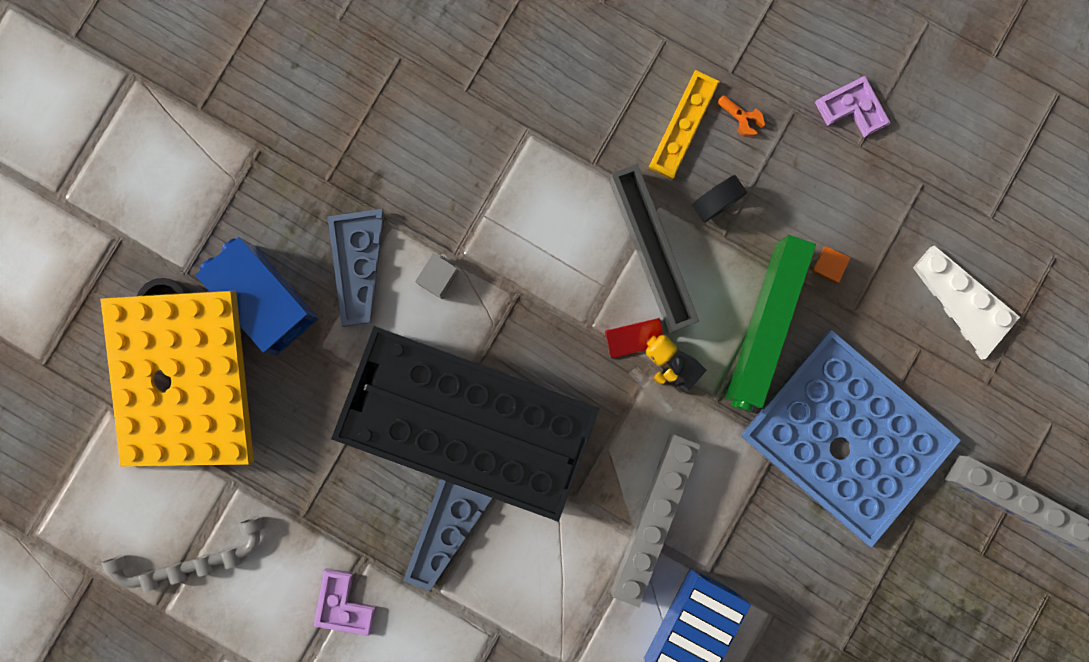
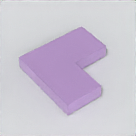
(855, 100)
(336, 610)

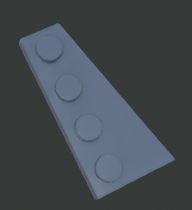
(355, 258)
(444, 530)

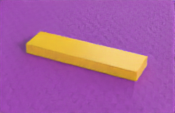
(683, 125)

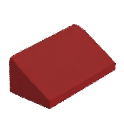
(632, 337)

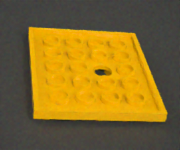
(200, 348)

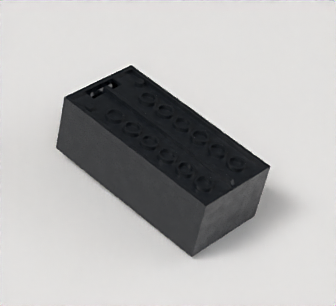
(465, 423)

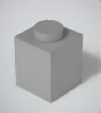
(438, 275)

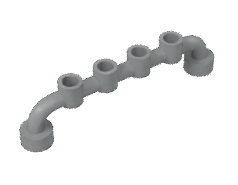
(177, 572)

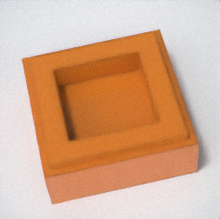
(831, 264)

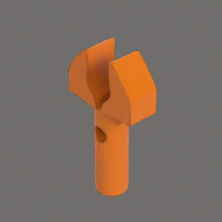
(742, 116)

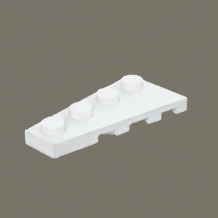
(975, 309)

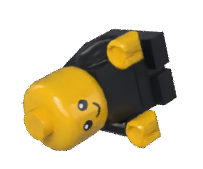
(675, 364)

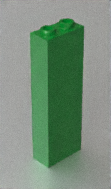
(769, 323)

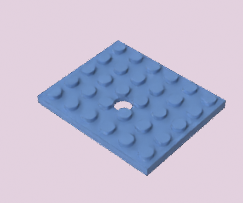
(888, 433)

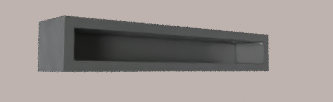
(653, 248)

